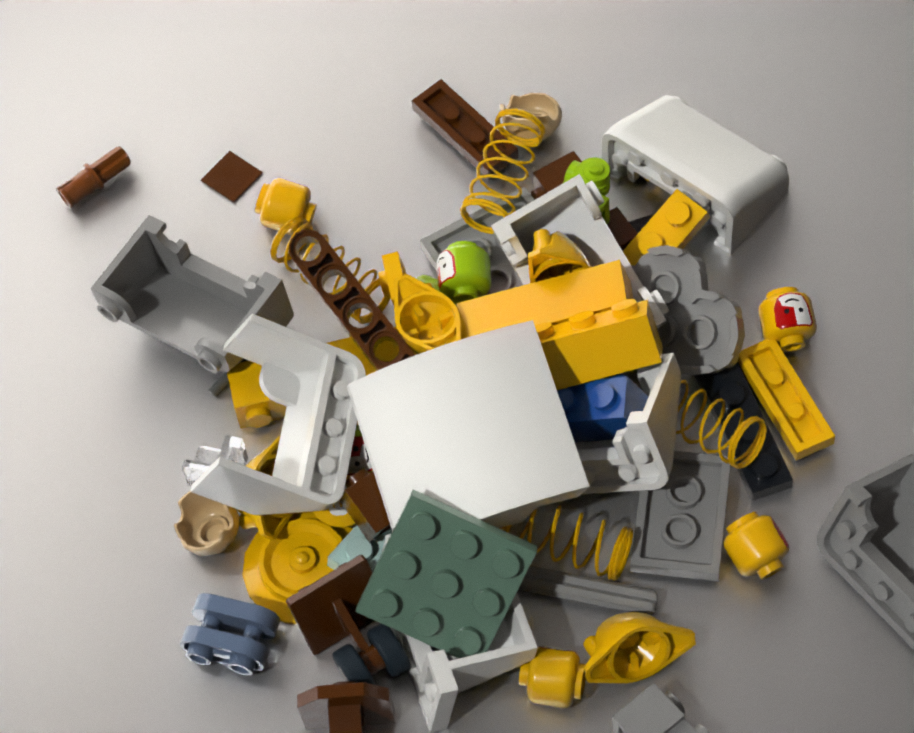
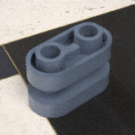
(239, 653)

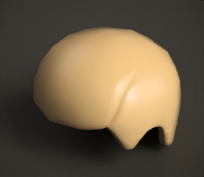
(538, 104)
(206, 525)

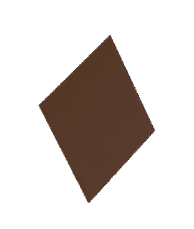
(231, 176)

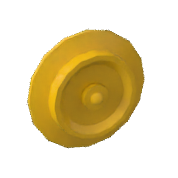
(290, 562)

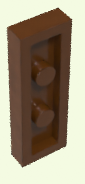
(462, 126)

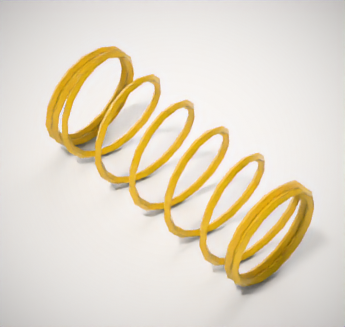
(523, 142)
(307, 225)
(752, 451)
(618, 556)

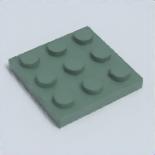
(446, 577)

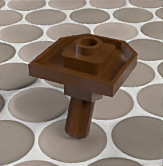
(345, 707)

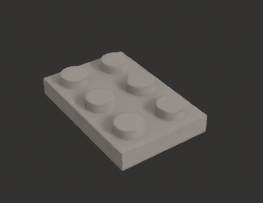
(684, 521)

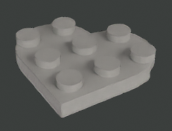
(701, 325)

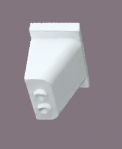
(442, 676)

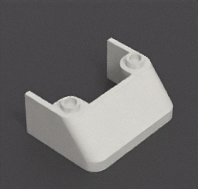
(315, 429)

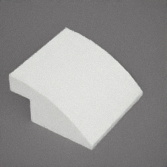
(470, 428)

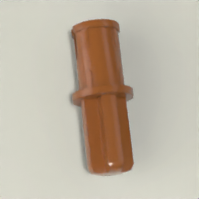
(93, 176)

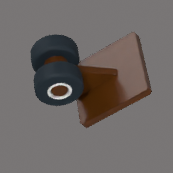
(328, 615)

